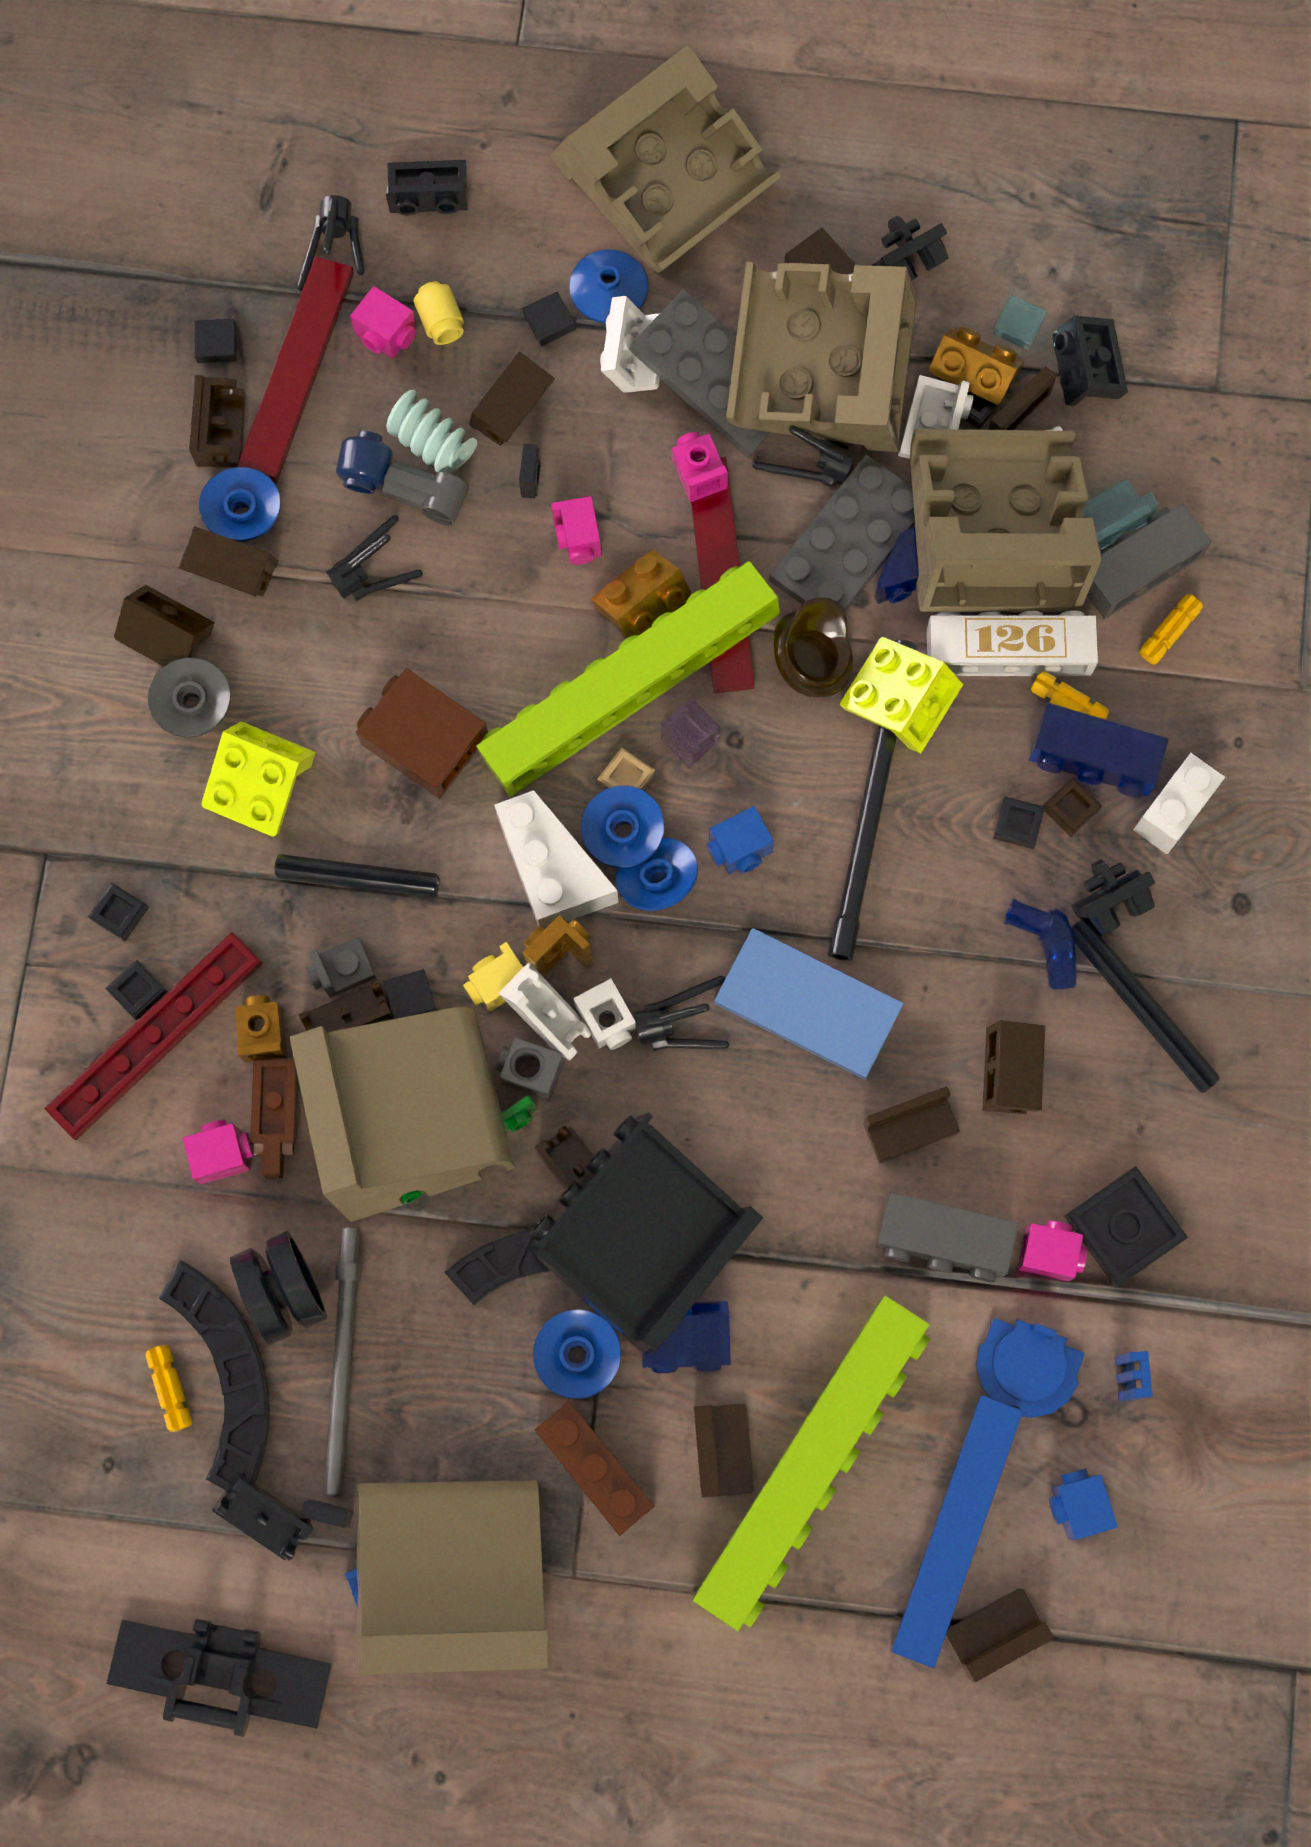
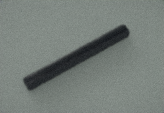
(1144, 1006)

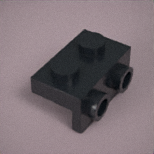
(427, 187)

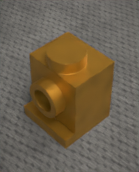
(265, 1043)

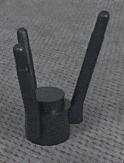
(333, 221)
(834, 460)
(348, 574)
(656, 1022)

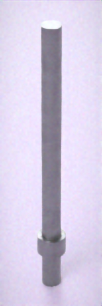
(347, 1273)

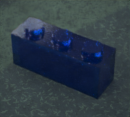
(1098, 750)

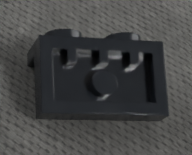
(1089, 359)

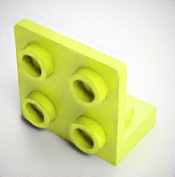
(902, 692)
(254, 777)

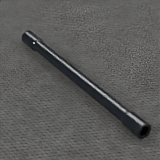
(847, 922)

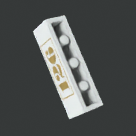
(1014, 644)

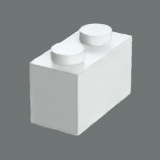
(1179, 803)

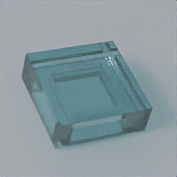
(1020, 322)

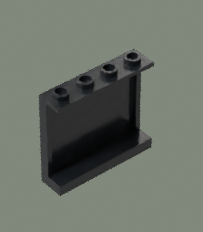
(641, 1234)

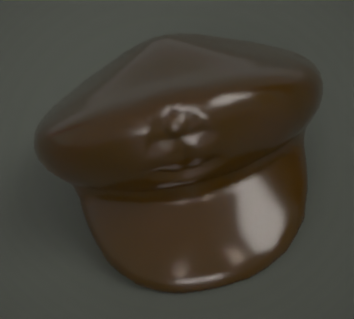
(814, 648)

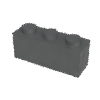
(1147, 558)
(946, 1237)

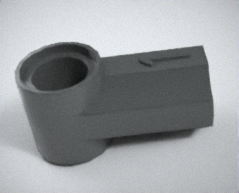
(436, 495)

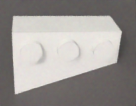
(551, 863)

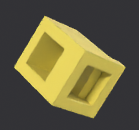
(491, 977)

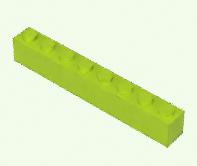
(628, 678)
(810, 1464)

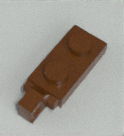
(274, 1112)

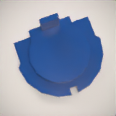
(1028, 1367)

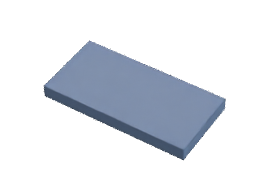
(808, 1003)

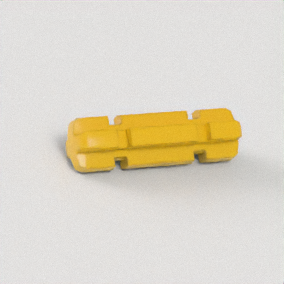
(1171, 629)
(1066, 696)
(168, 1388)

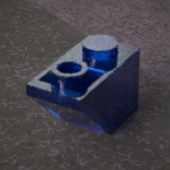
(900, 571)
(697, 1341)

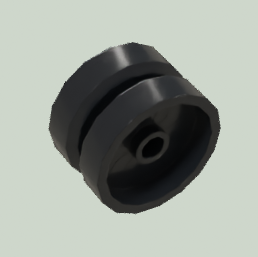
(272, 1290)

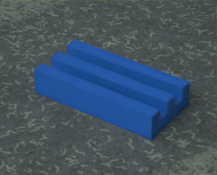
(1131, 1375)

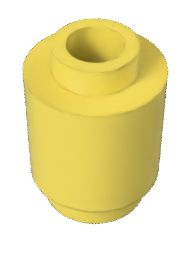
(439, 313)

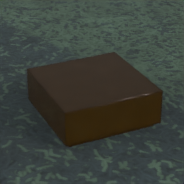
(1072, 807)

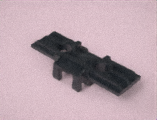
(221, 1660)

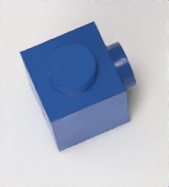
(740, 842)
(1082, 1505)

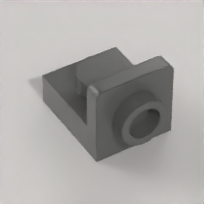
(340, 968)

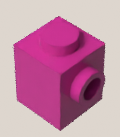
(383, 323)
(218, 1151)
(1052, 1251)

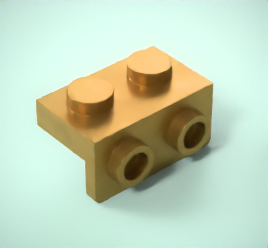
(968, 359)
(642, 594)
(551, 944)

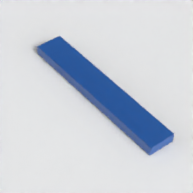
(956, 1531)

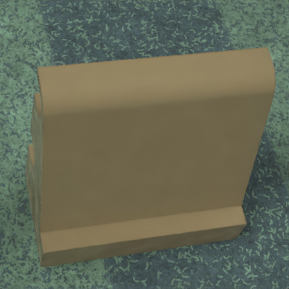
(666, 161)
(824, 352)
(1001, 521)
(399, 1108)
(449, 1577)

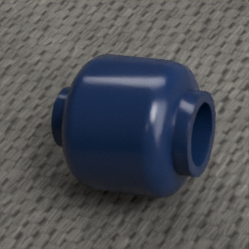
(364, 462)

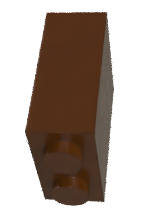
(421, 732)

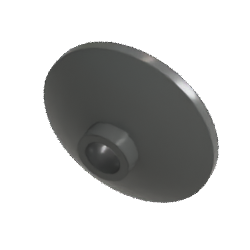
(178, 683)

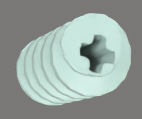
(427, 436)

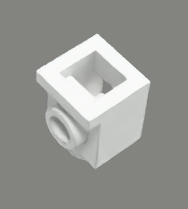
(606, 1000)

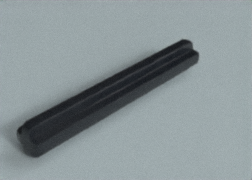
(357, 875)

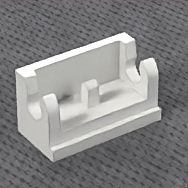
(545, 1011)

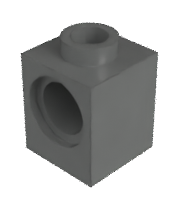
(544, 1081)

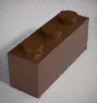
(594, 1468)

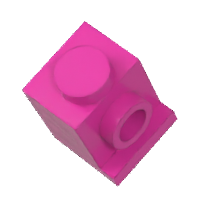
(702, 477)
(577, 529)

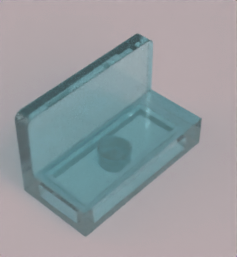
(1119, 511)

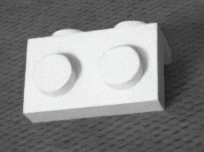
(616, 361)
(935, 406)

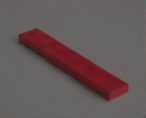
(296, 367)
(715, 555)
(153, 1036)

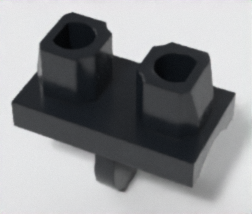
(927, 245)
(1131, 889)

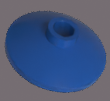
(593, 296)
(238, 489)
(618, 807)
(670, 862)
(573, 1330)

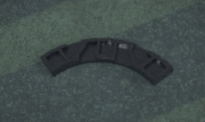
(495, 1266)
(238, 1368)

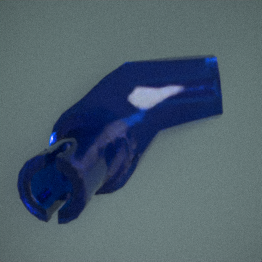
(1055, 938)

